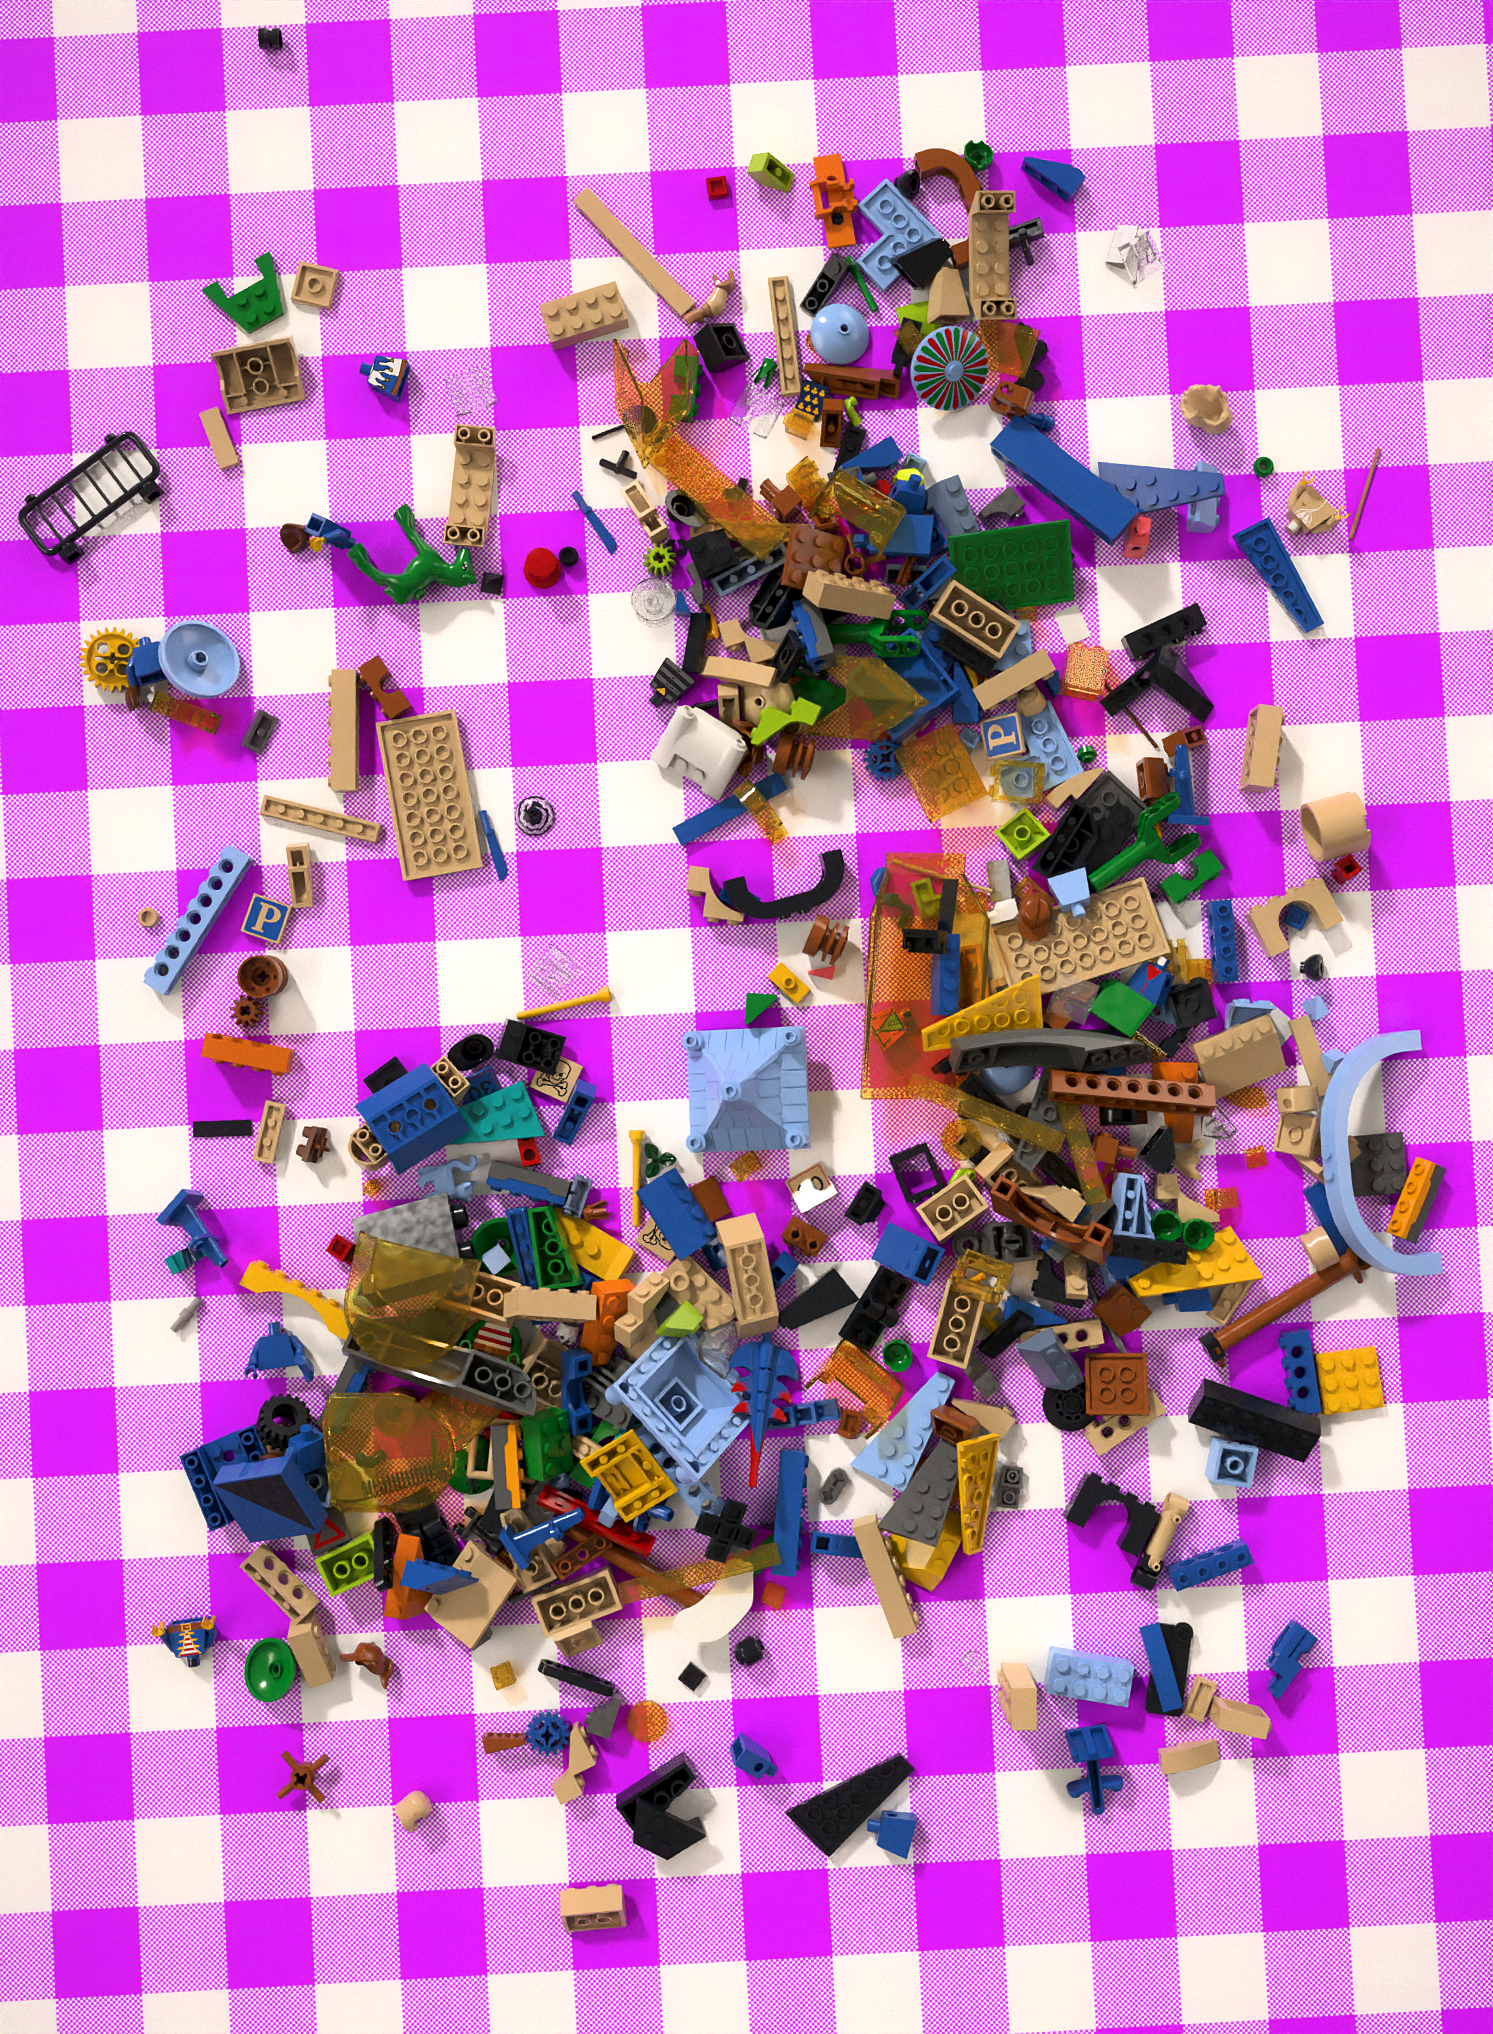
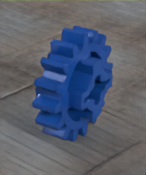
(878, 752)
(540, 1732)

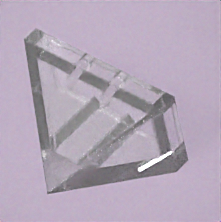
(1217, 1126)

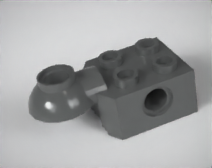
(998, 1240)

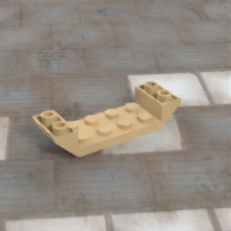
(990, 255)
(471, 486)
(454, 1084)
(749, 1275)

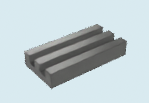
(605, 1371)

